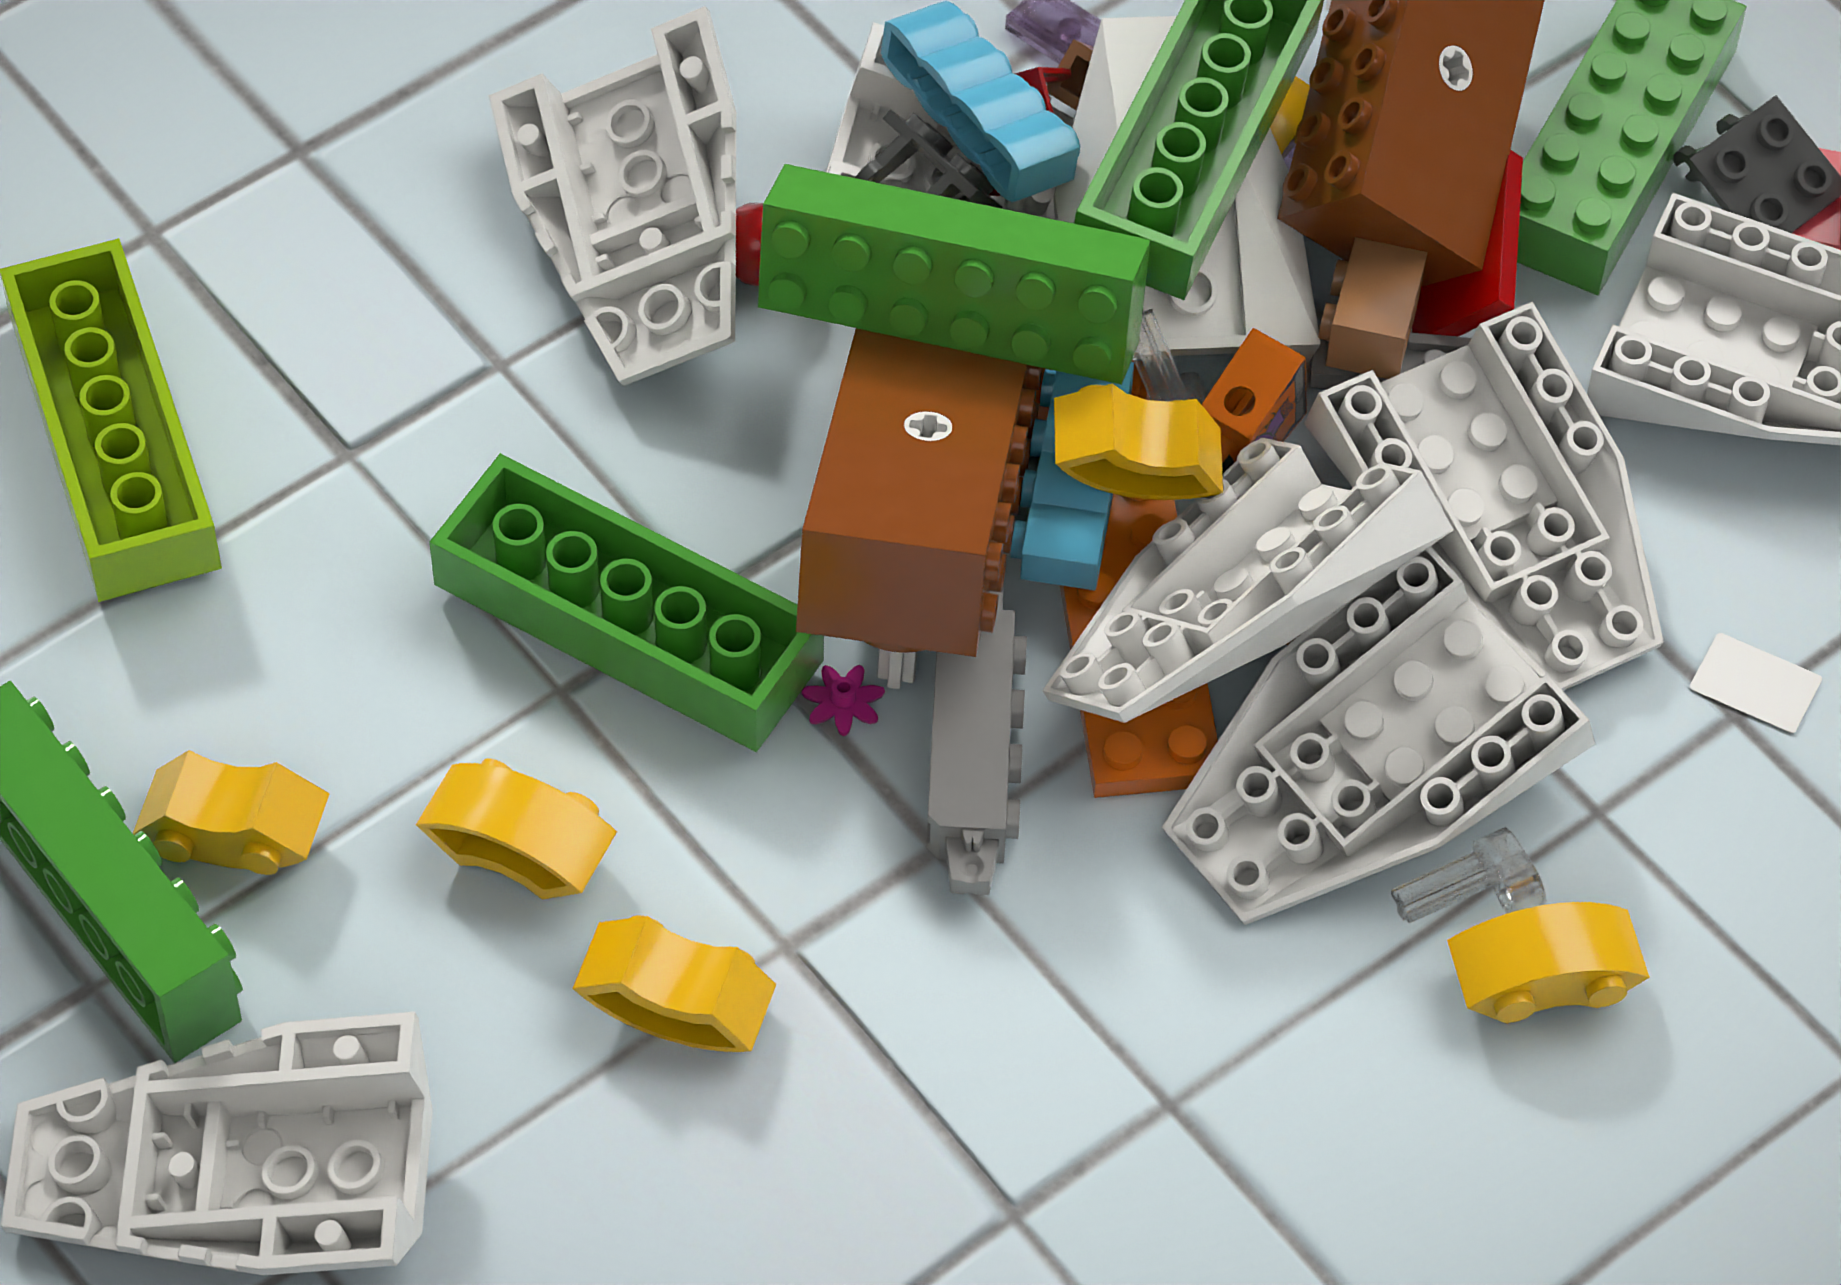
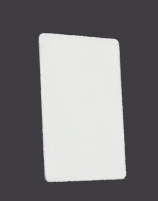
(1756, 682)

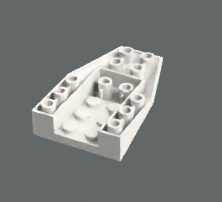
(1256, 263)
(1728, 332)
(1526, 484)
(1243, 577)
(1371, 745)

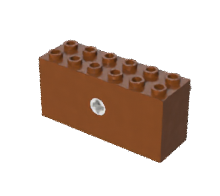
(1410, 126)
(916, 500)

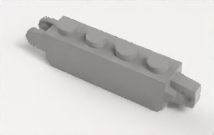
(975, 757)

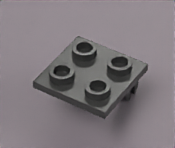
(922, 137)
(1764, 168)

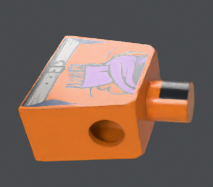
(1258, 395)

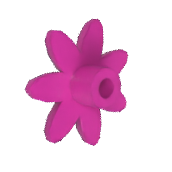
(843, 698)

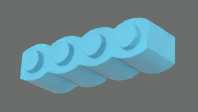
(980, 101)
(1066, 518)

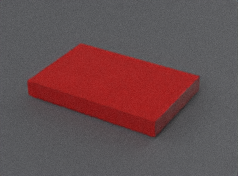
(1471, 299)

